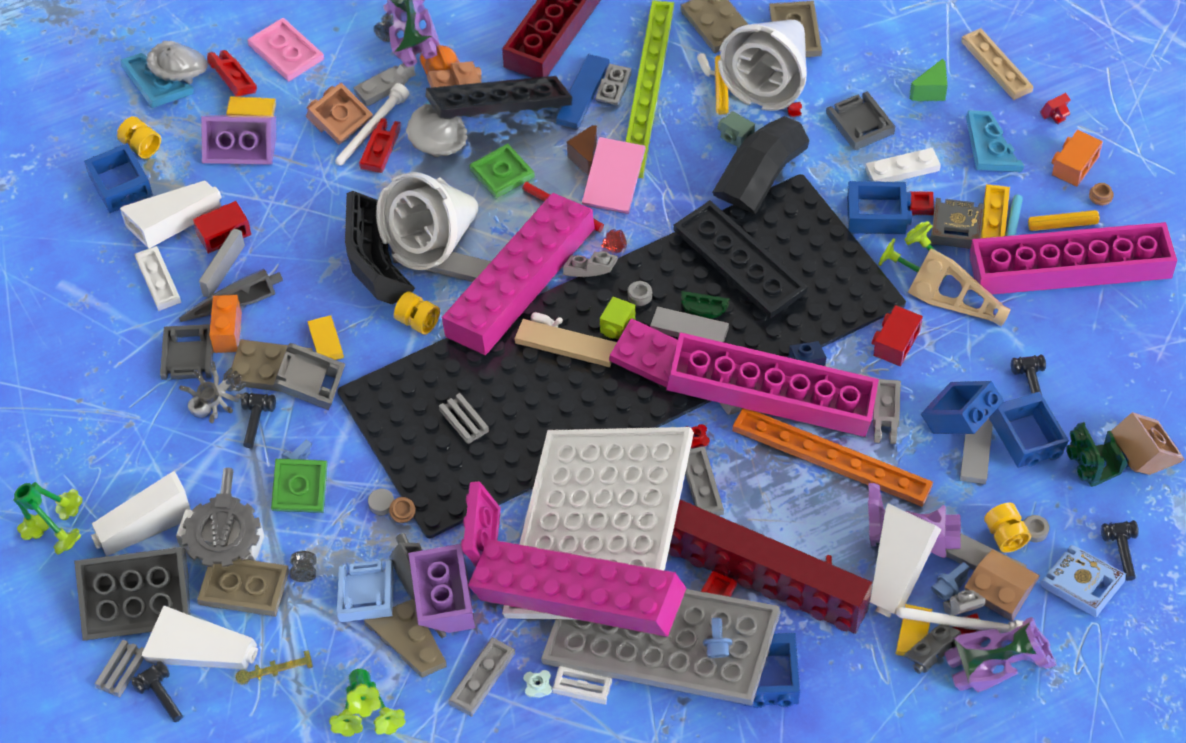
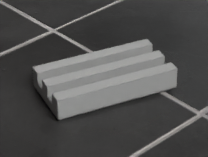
(453, 404)
(102, 683)

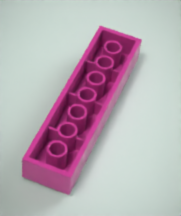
(1073, 258)
(518, 273)
(773, 384)
(578, 587)

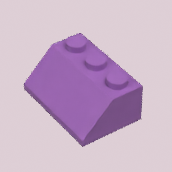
(238, 139)
(442, 589)

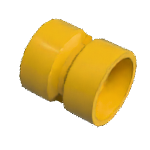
(139, 136)
(417, 313)
(1007, 527)

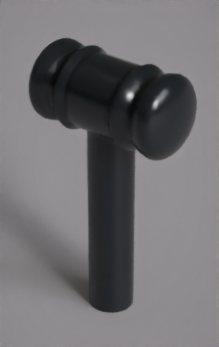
(1030, 366)
(257, 404)
(1121, 532)
(151, 679)

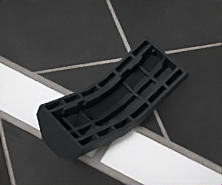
(760, 162)
(368, 253)

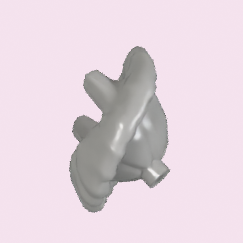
(176, 62)
(435, 134)

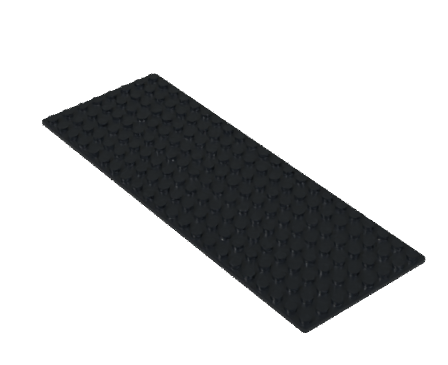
(533, 391)

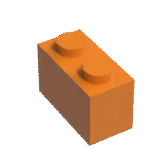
(1076, 158)
(225, 323)

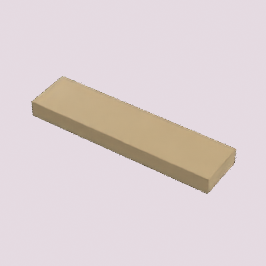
(997, 64)
(565, 342)

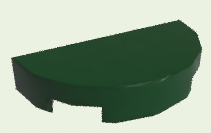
(703, 305)

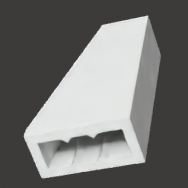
(170, 212)
(142, 516)
(900, 559)
(195, 642)

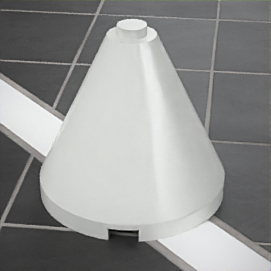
(765, 63)
(423, 219)

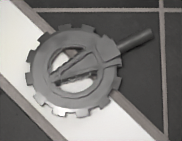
(221, 512)

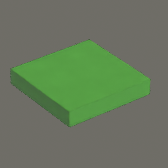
(502, 171)
(299, 485)

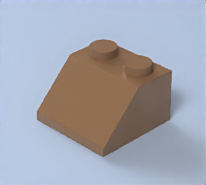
(1146, 444)
(1002, 584)

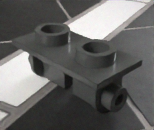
(933, 644)

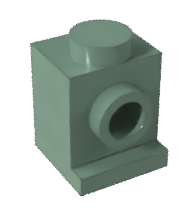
(735, 128)

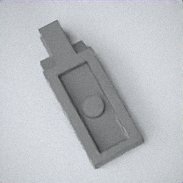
(380, 85)

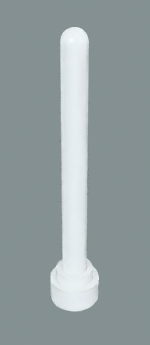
(397, 95)
(956, 621)

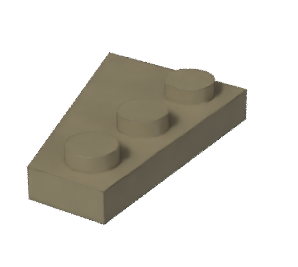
(409, 639)

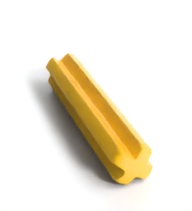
(721, 91)
(1063, 220)

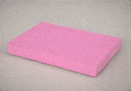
(285, 49)
(613, 175)

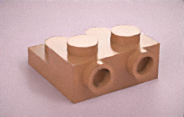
(459, 74)
(338, 113)

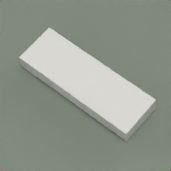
(157, 278)

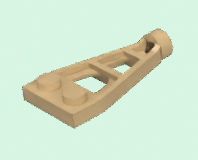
(930, 277)

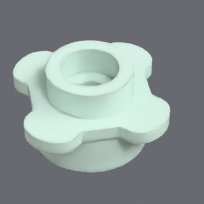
(538, 690)

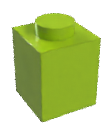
(616, 317)

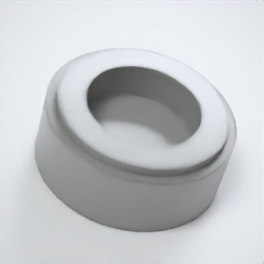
(639, 293)
(380, 501)
(1037, 527)

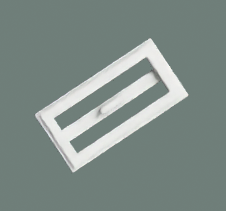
(581, 689)

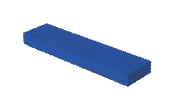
(583, 91)

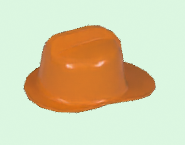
(442, 61)

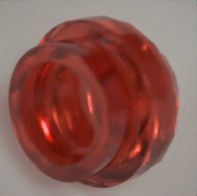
(615, 241)

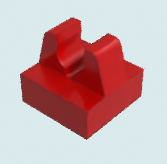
(1056, 108)

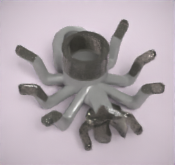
(209, 394)

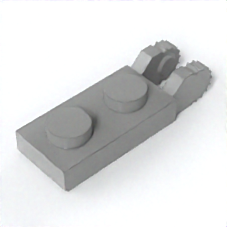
(887, 409)

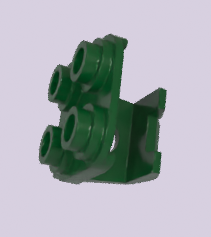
(1092, 457)

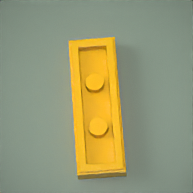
(995, 211)

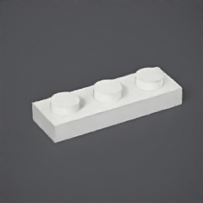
(903, 166)

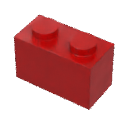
(217, 225)
(897, 335)

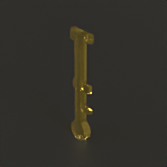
(243, 676)

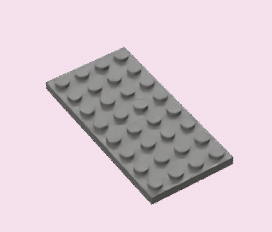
(679, 659)

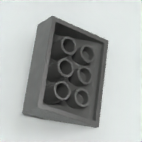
(129, 590)

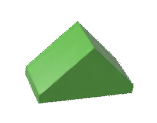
(931, 84)

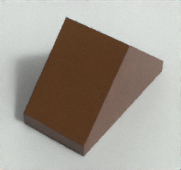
(582, 148)

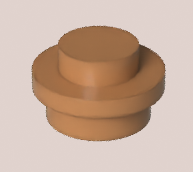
(1101, 194)
(402, 510)

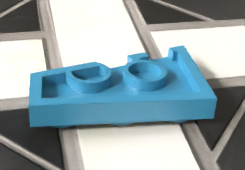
(152, 87)
(989, 145)

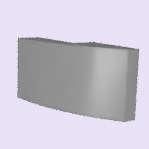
(614, 84)
(598, 264)
(963, 602)

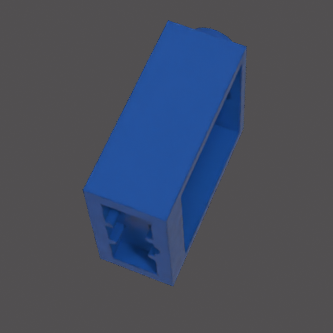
(116, 197)
(878, 223)
(962, 407)
(1023, 407)
(785, 696)

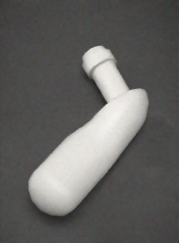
(704, 64)
(544, 319)

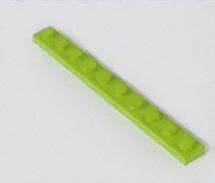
(650, 77)

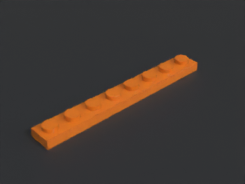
(833, 456)

